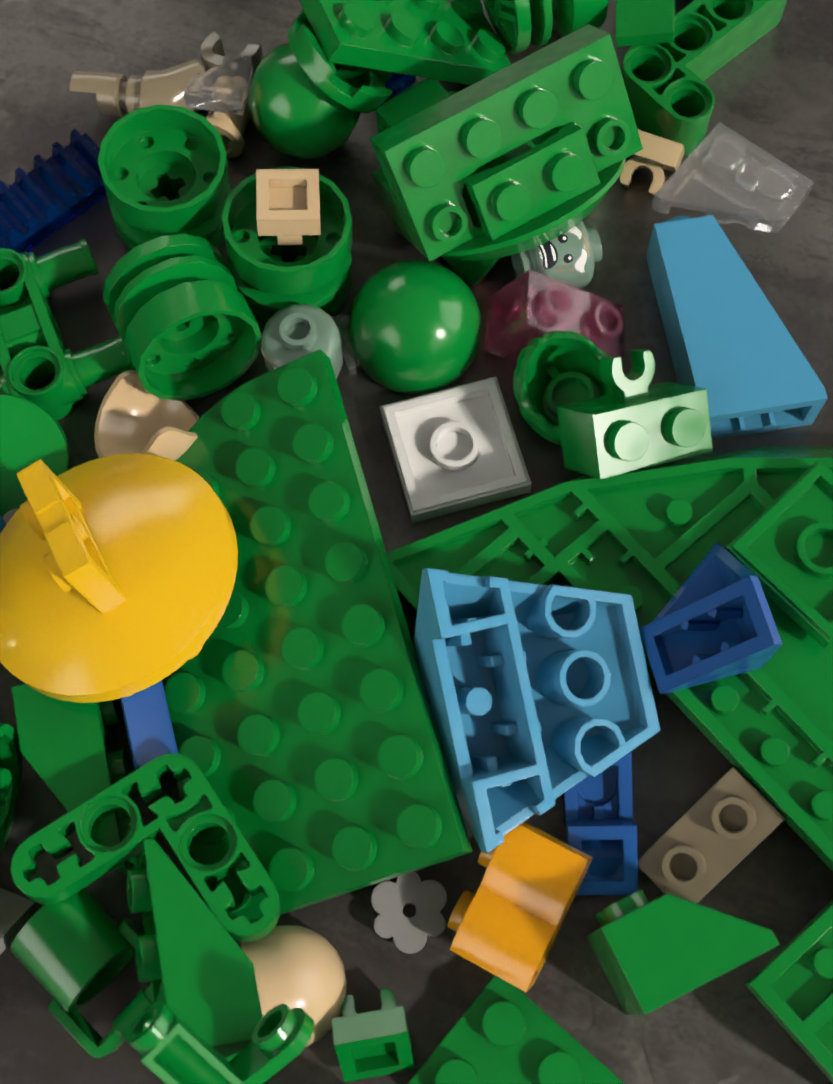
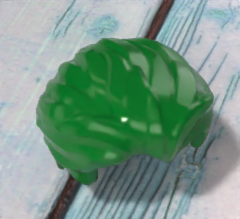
(553, 373)

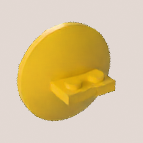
(112, 575)

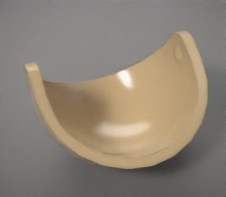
(141, 422)
(301, 971)

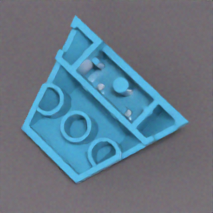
(528, 690)

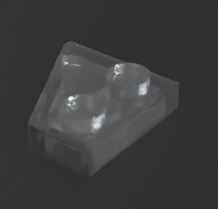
(735, 183)

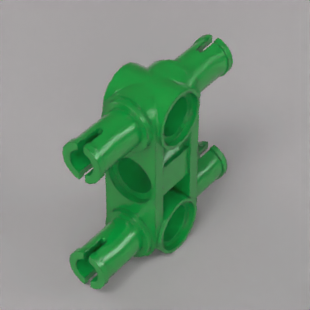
(30, 336)

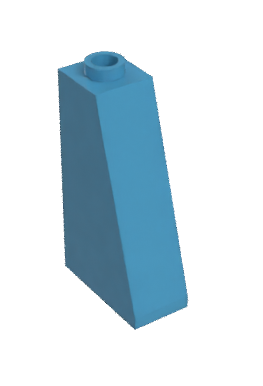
(728, 333)

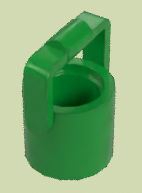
(75, 955)

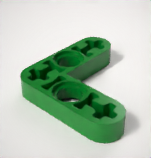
(175, 822)

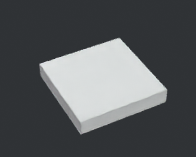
(455, 449)

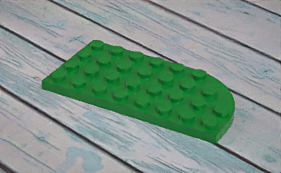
(310, 682)

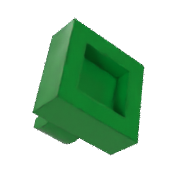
(372, 1041)

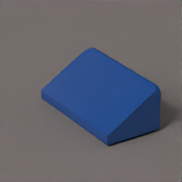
(148, 725)

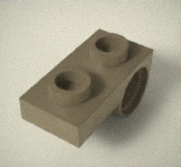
(710, 838)

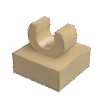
(656, 155)
(287, 204)

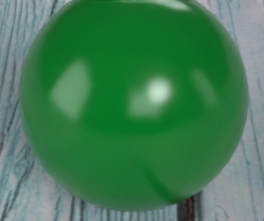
(415, 327)

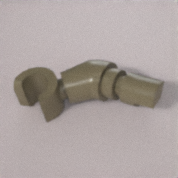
(155, 87)

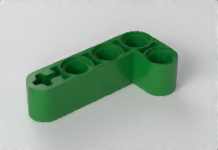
(669, 78)

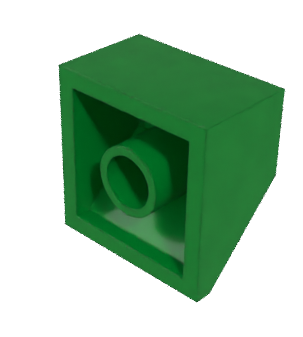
(669, 948)

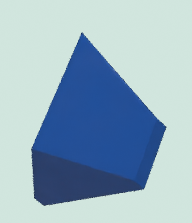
(711, 626)

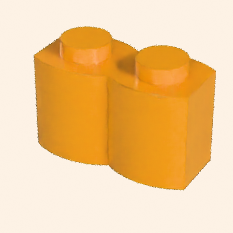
(518, 904)

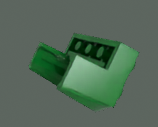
(532, 195)

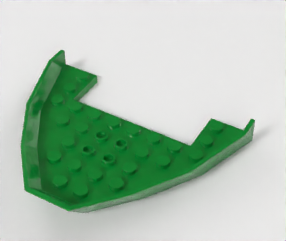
(772, 723)

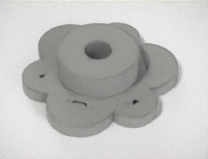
(389, 902)

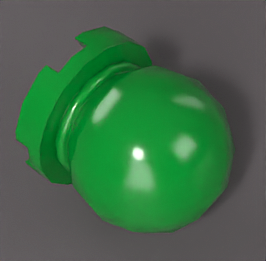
(306, 102)

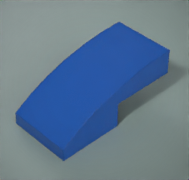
(602, 825)

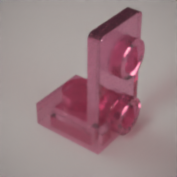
(544, 304)

